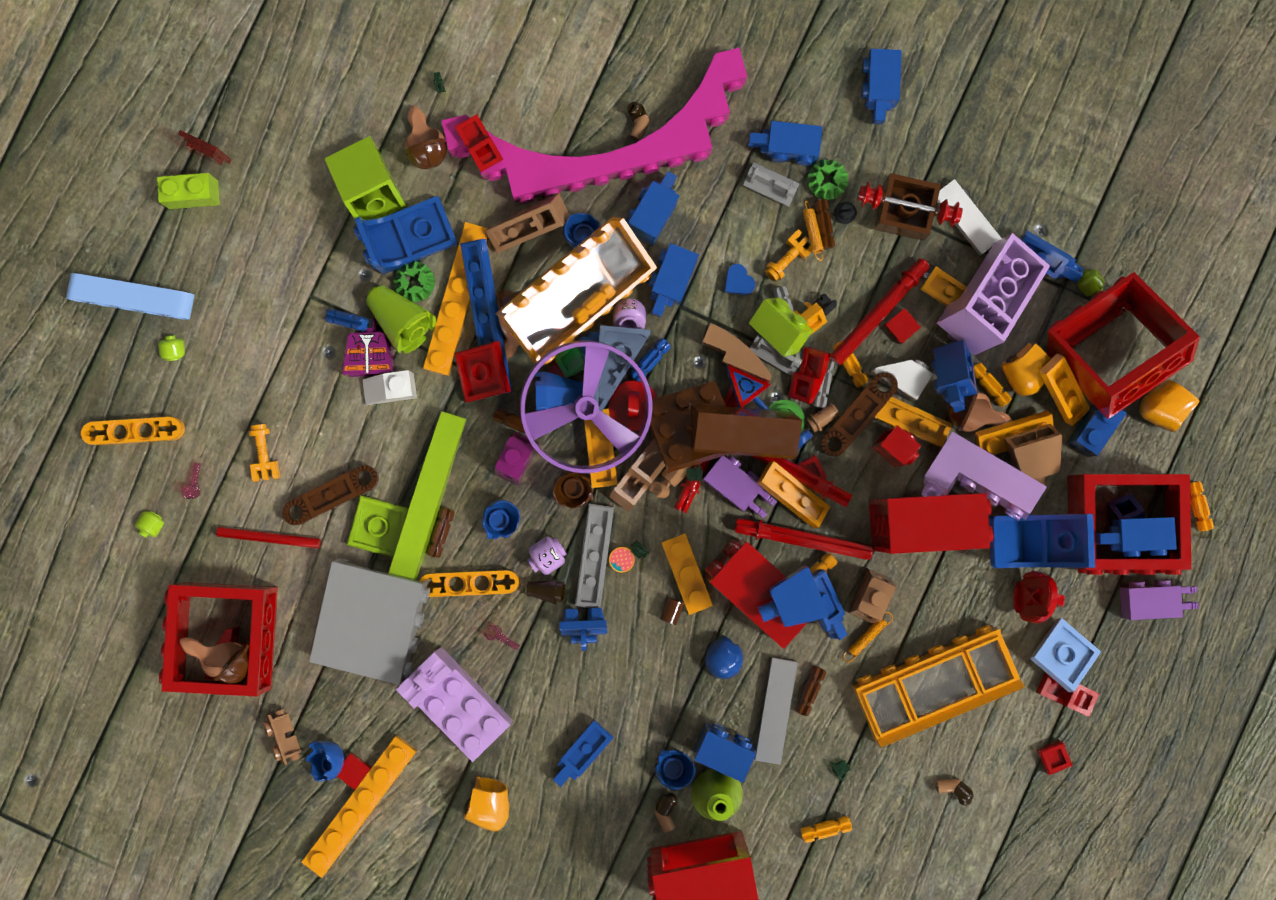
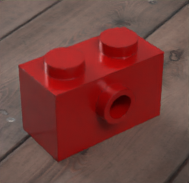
(897, 446)

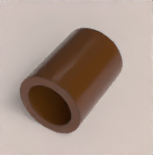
(672, 611)

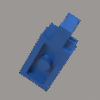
(1060, 262)
(833, 623)
(582, 752)

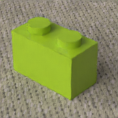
(188, 191)
(781, 326)

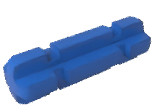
(346, 319)
(651, 358)

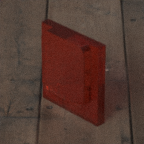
(204, 149)

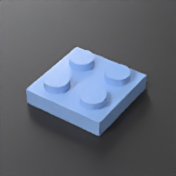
(1065, 655)

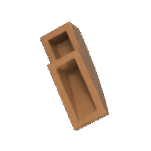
(736, 353)
(638, 477)

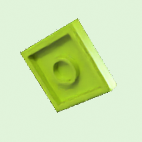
(377, 526)

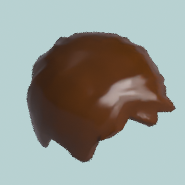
(572, 489)

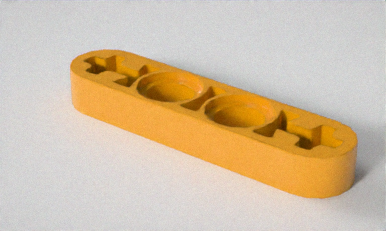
(133, 431)
(469, 583)

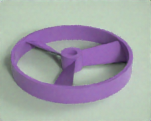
(586, 407)

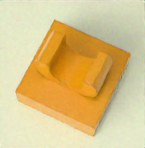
(814, 316)

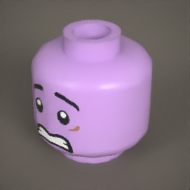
(629, 314)
(546, 555)

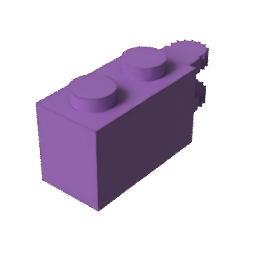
(737, 485)
(1155, 600)

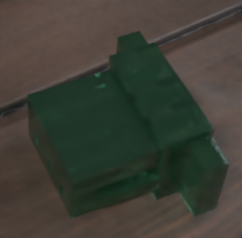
(438, 82)
(695, 474)
(639, 550)
(840, 768)

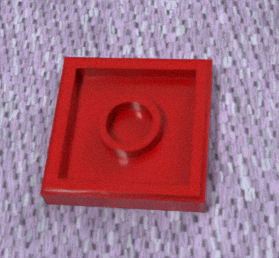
(482, 372)

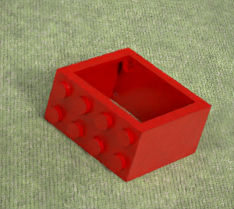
(1162, 321)
(1177, 504)
(930, 523)
(744, 579)
(261, 638)
(702, 870)

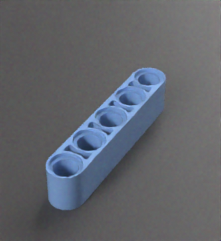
(130, 296)

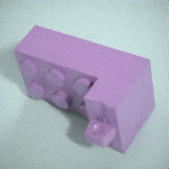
(995, 295)
(982, 473)
(455, 703)

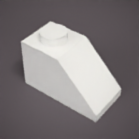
(911, 377)
(389, 387)

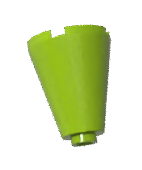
(400, 318)
(716, 795)

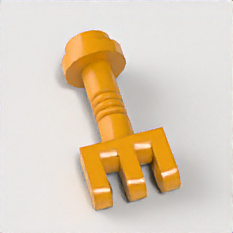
(775, 270)
(263, 461)

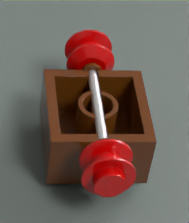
(908, 206)

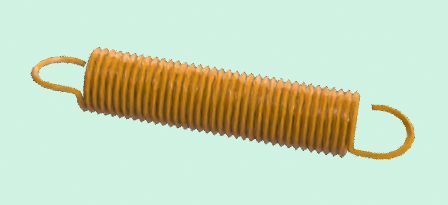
(813, 230)
(867, 637)

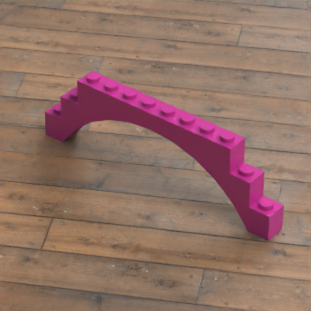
(678, 141)

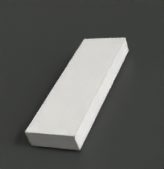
(972, 223)

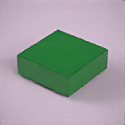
(570, 361)

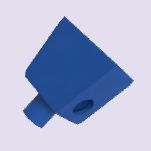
(794, 600)

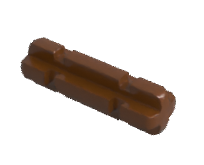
(824, 223)
(510, 420)
(440, 532)
(810, 691)

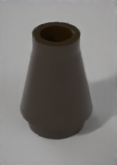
(547, 590)

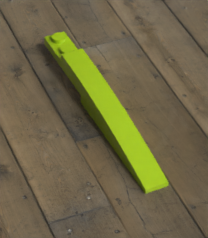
(427, 497)

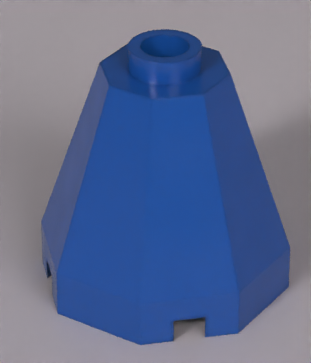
(555, 390)

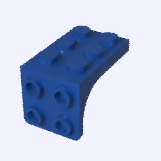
(405, 235)
(1043, 541)

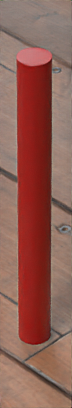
(268, 537)

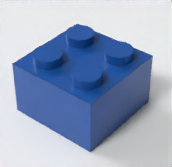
(724, 751)

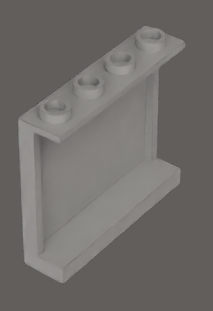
(369, 622)

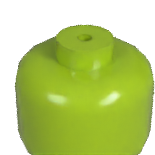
(1091, 282)
(171, 348)
(149, 524)

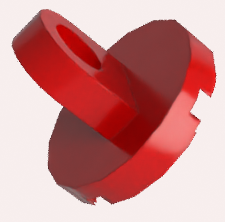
(626, 404)
(1036, 597)

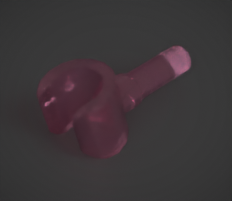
(192, 490)
(501, 637)

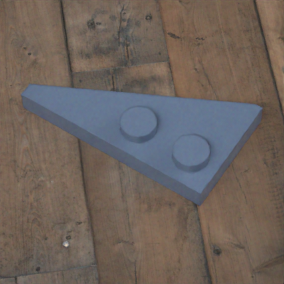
(629, 342)

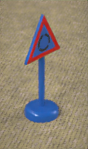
(748, 388)

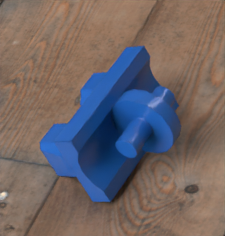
(587, 629)

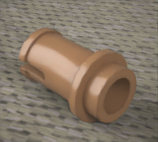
(822, 418)

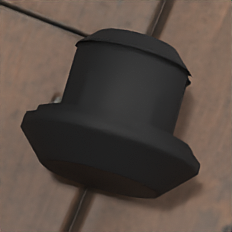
(845, 212)
(826, 303)

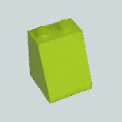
(365, 181)

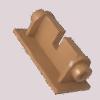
(284, 746)

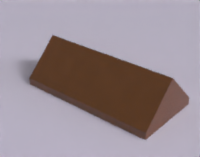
(745, 431)

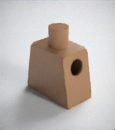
(1036, 452)
(872, 597)

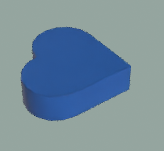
(738, 281)

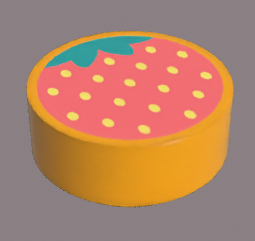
(621, 559)

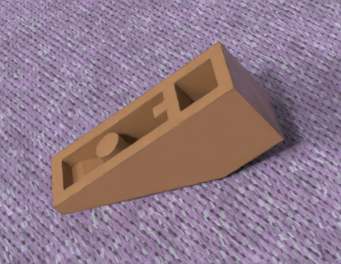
(529, 223)

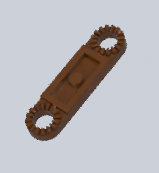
(859, 413)
(330, 495)

